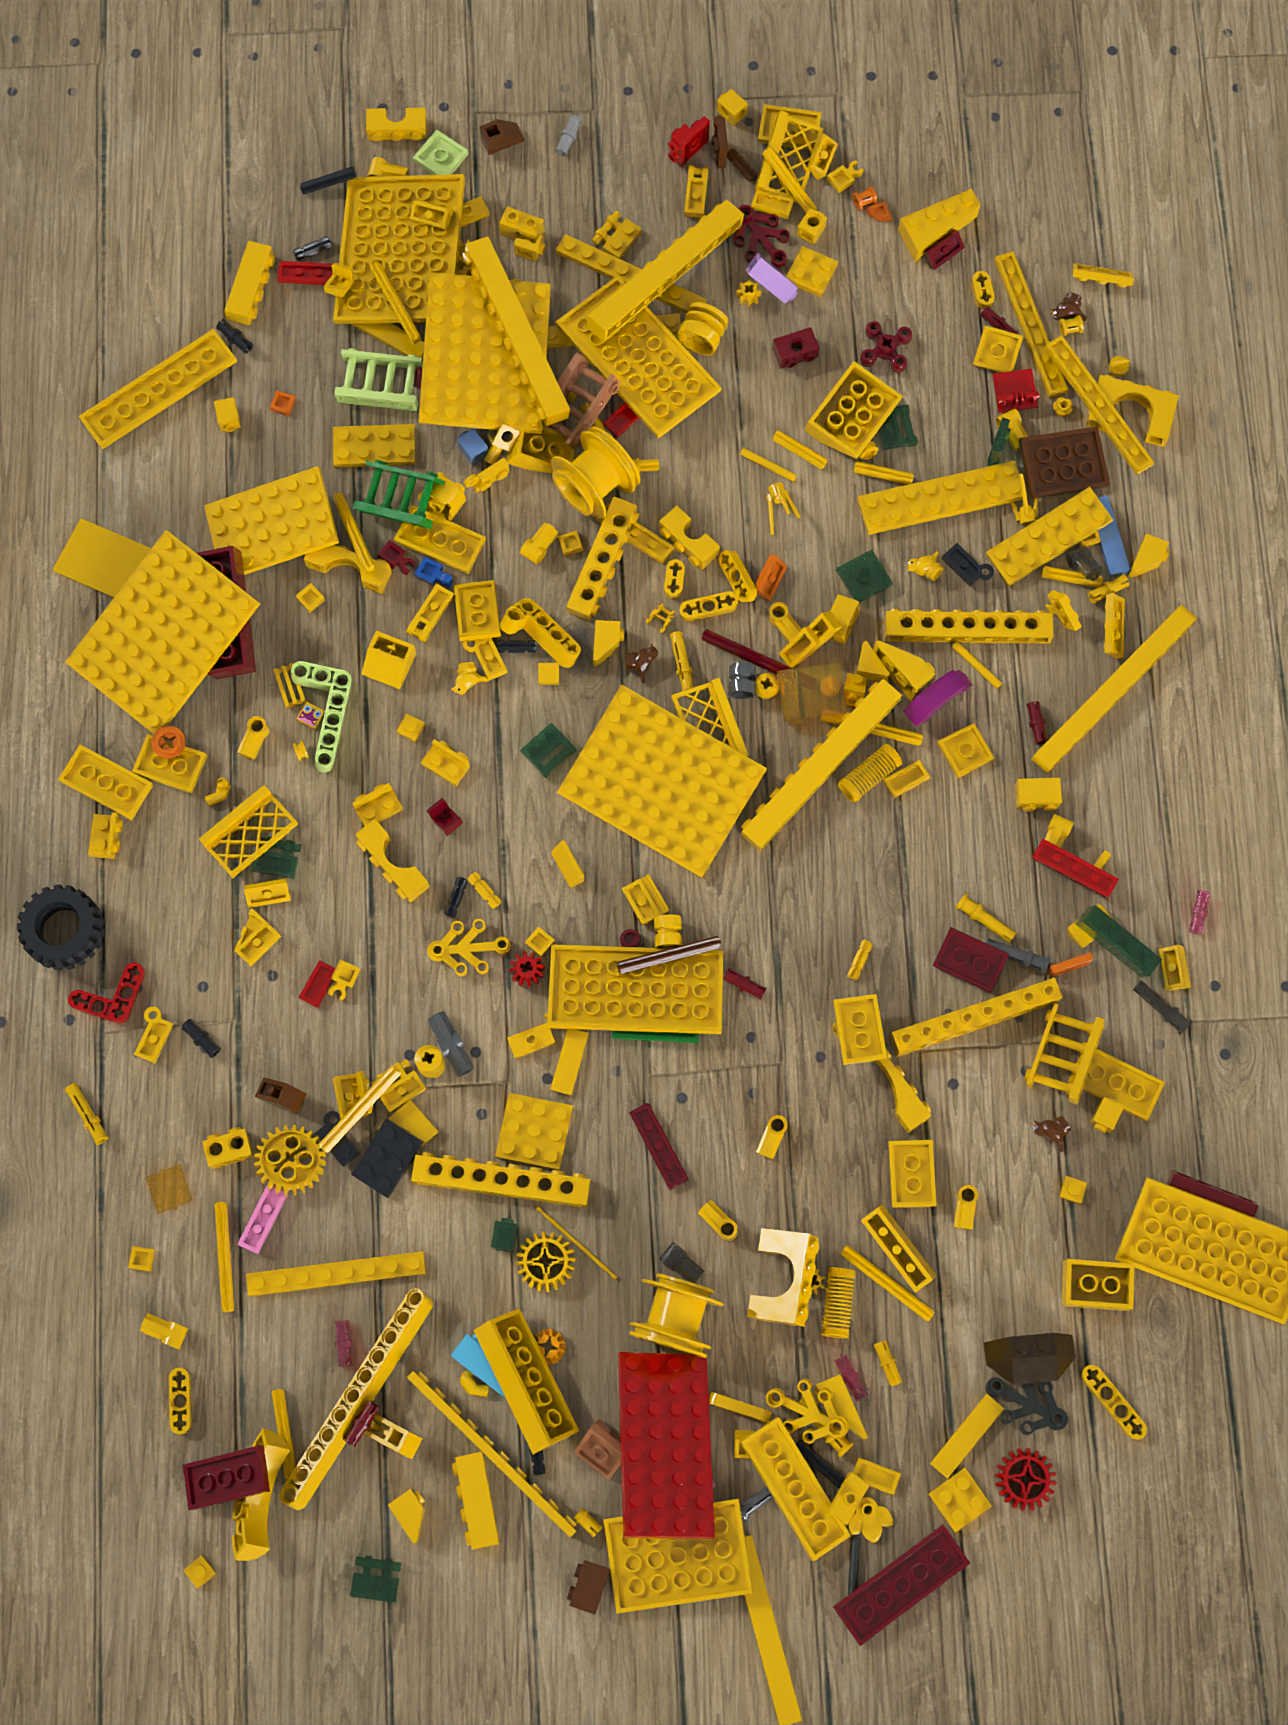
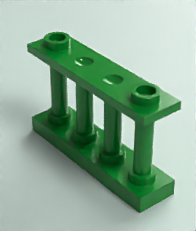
(402, 513)

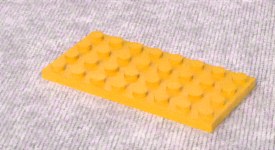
(653, 367)
(660, 998)
(1209, 1249)

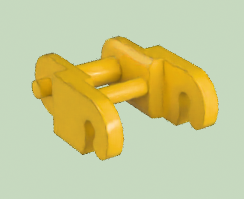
(655, 613)

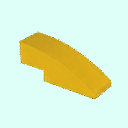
(810, 639)

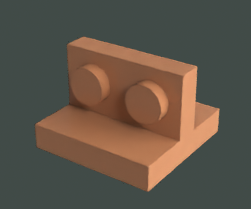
(601, 1449)

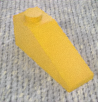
(842, 1403)
(393, 1436)

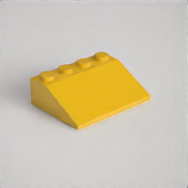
(853, 411)

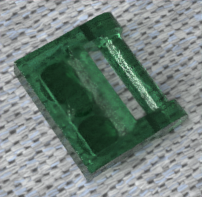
(890, 433)
(999, 442)
(543, 745)

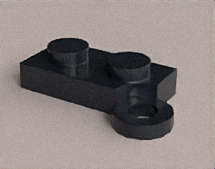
(966, 566)
(344, 1150)

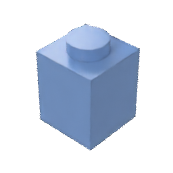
(472, 446)

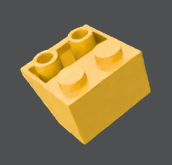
(388, 660)

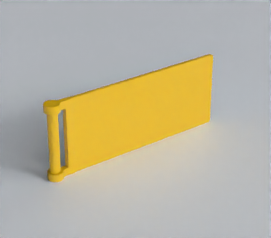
(99, 558)

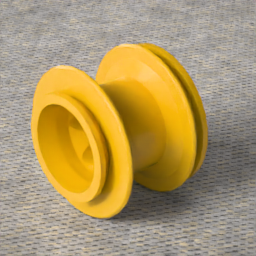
(595, 473)
(676, 1315)

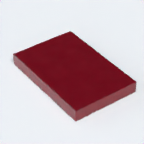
(971, 959)

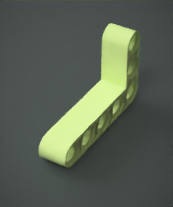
(332, 710)

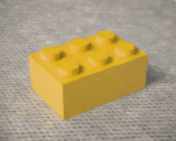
(1098, 1285)

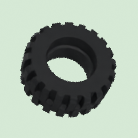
(42, 908)

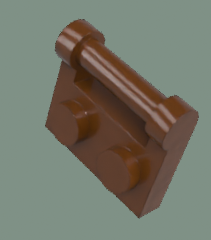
(719, 141)

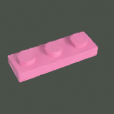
(262, 1220)

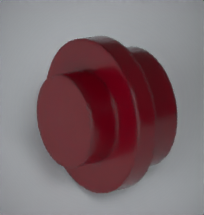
(630, 938)

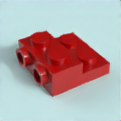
(688, 141)

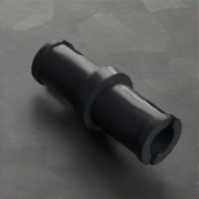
(234, 336)
(201, 1038)

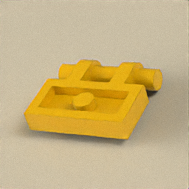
(621, 239)
(402, 1090)

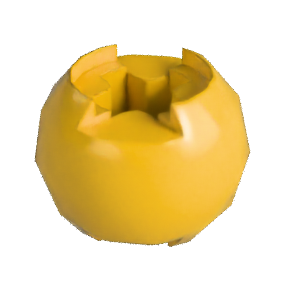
(773, 687)

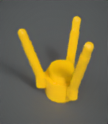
(779, 495)
(1026, 514)

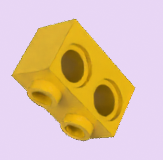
(229, 1154)

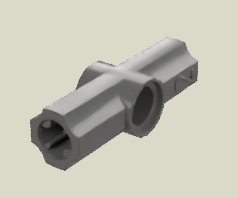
(450, 1043)

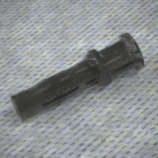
(1170, 1014)

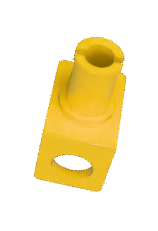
(499, 444)

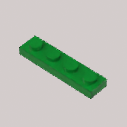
(656, 1036)

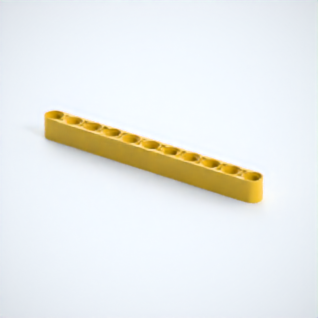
(1114, 688)
(349, 1406)

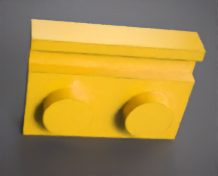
(645, 899)

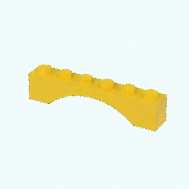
(908, 1107)

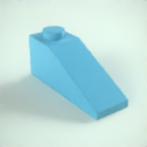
(472, 1357)

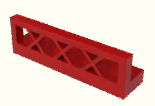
(1075, 868)

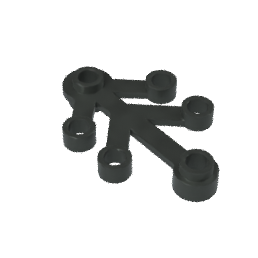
(1030, 1406)

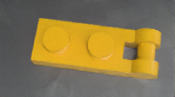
(696, 192)
(430, 612)

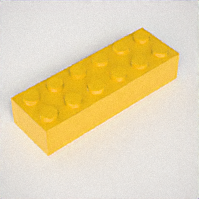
(526, 1380)

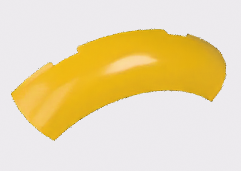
(252, 1512)

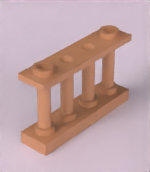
(567, 384)

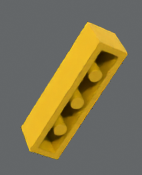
(249, 283)
(899, 1248)
(477, 1500)

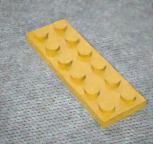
(1049, 536)
(794, 1488)

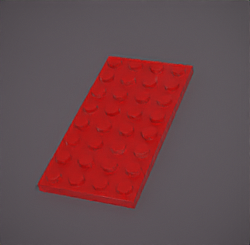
(665, 1446)

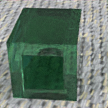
(504, 1235)

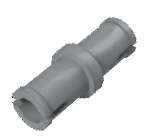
(568, 135)

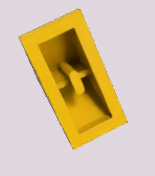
(870, 664)

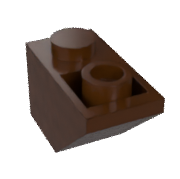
(500, 135)

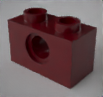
(802, 339)

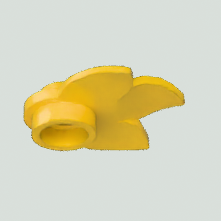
(870, 1523)

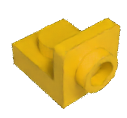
(529, 250)

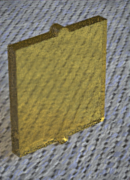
(168, 1189)

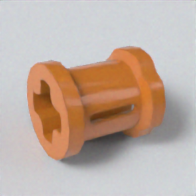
(858, 199)

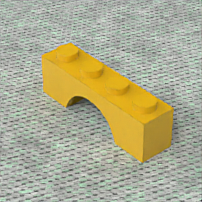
(332, 556)
(409, 881)

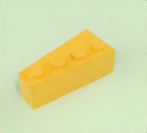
(934, 222)

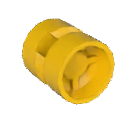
(668, 931)

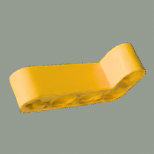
(543, 629)

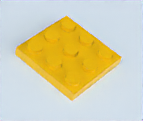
(534, 1131)

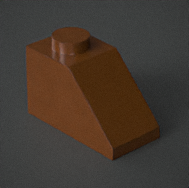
(281, 1095)

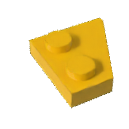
(255, 938)

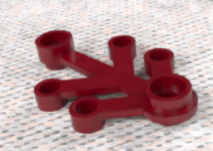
(760, 233)

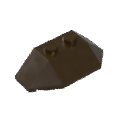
(1030, 1357)

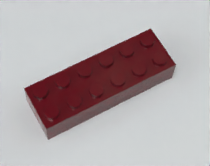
(239, 655)

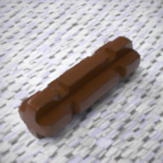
(742, 165)

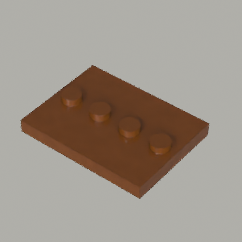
(1064, 462)

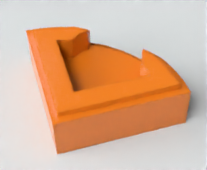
(879, 212)

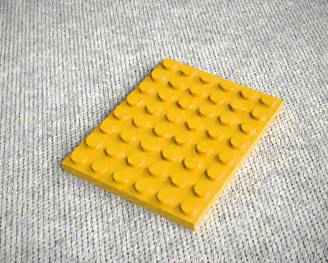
(380, 231)
(465, 361)
(162, 632)
(662, 781)

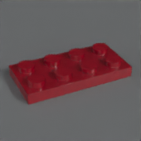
(226, 1478)

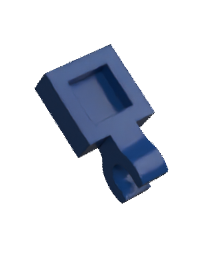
(431, 571)

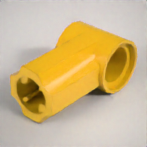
(381, 167)
(1015, 424)
(536, 548)
(786, 624)
(253, 740)
(1058, 830)
(771, 1139)
(965, 1210)
(717, 1219)
(168, 1332)

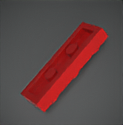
(304, 272)

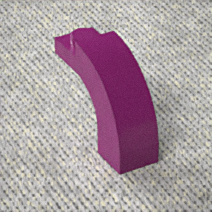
(936, 695)

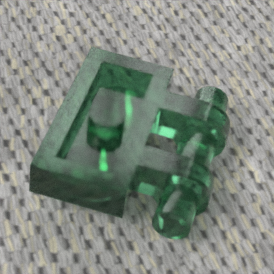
(278, 864)
(372, 1586)

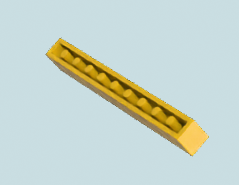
(664, 270)
(517, 331)
(821, 765)

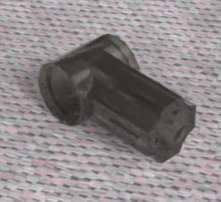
(1083, 561)
(677, 1260)

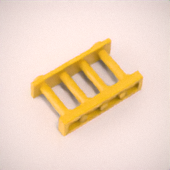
(1079, 1069)

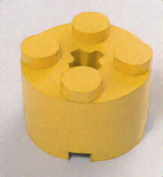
(446, 499)

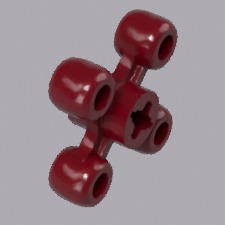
(889, 350)

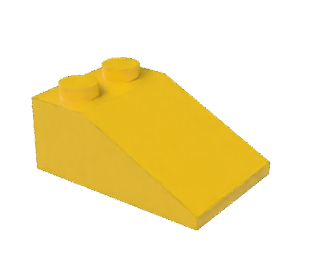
(536, 450)
(905, 670)

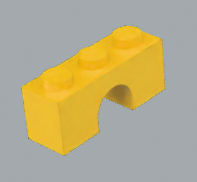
(411, 127)
(700, 550)

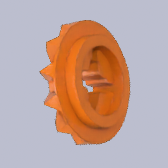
(170, 733)

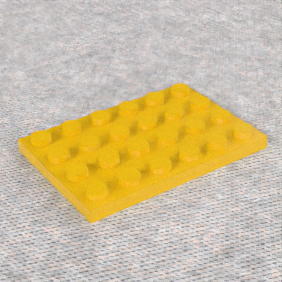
(275, 520)
(679, 1571)

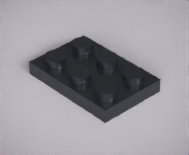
(387, 1158)

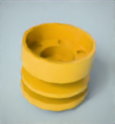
(702, 328)

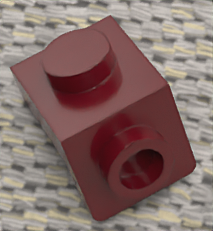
(444, 817)

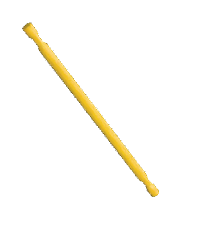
(579, 1245)

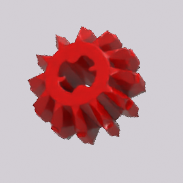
(529, 976)

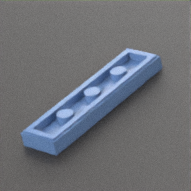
(1112, 545)

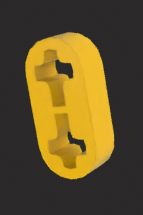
(978, 290)
(669, 578)

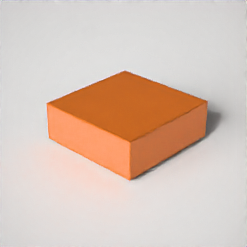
(282, 403)

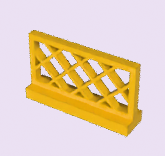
(776, 141)
(722, 708)
(235, 820)

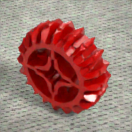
(1024, 1489)

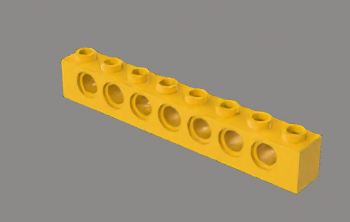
(978, 634)
(975, 1017)
(424, 1162)

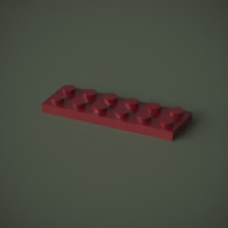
(901, 1585)

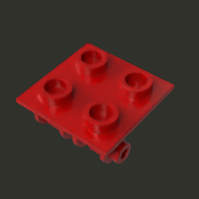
(1015, 390)

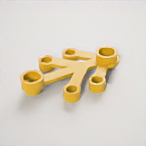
(466, 949)
(811, 1412)

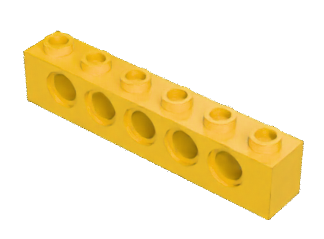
(618, 510)

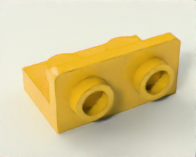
(446, 762)
(377, 805)
(104, 836)

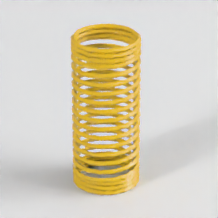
(851, 791)
(837, 1332)

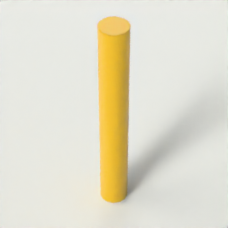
(768, 464)
(977, 665)

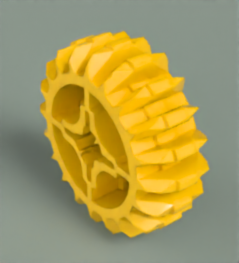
(555, 1261)

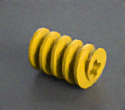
(437, 1066)

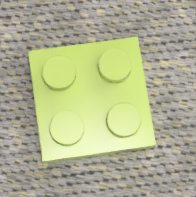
(440, 155)

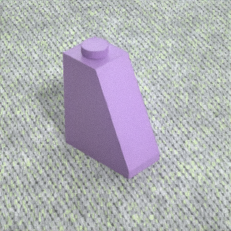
(772, 278)

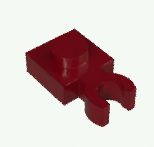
(395, 557)

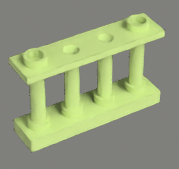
(383, 399)

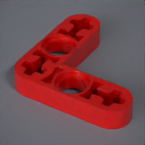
(111, 1005)

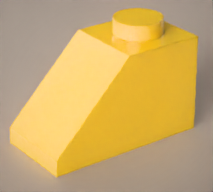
(1150, 555)
(606, 640)
(409, 1513)

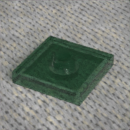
(864, 576)

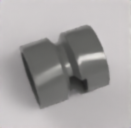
(742, 681)

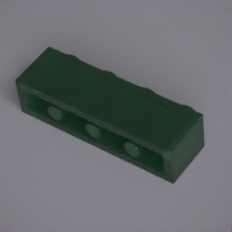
(1118, 941)

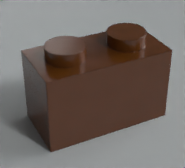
(589, 1586)

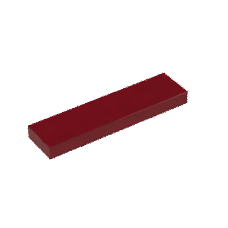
(658, 1146)

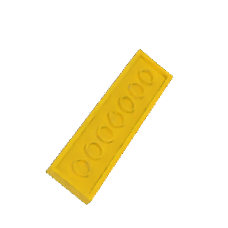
(157, 389)
(940, 497)

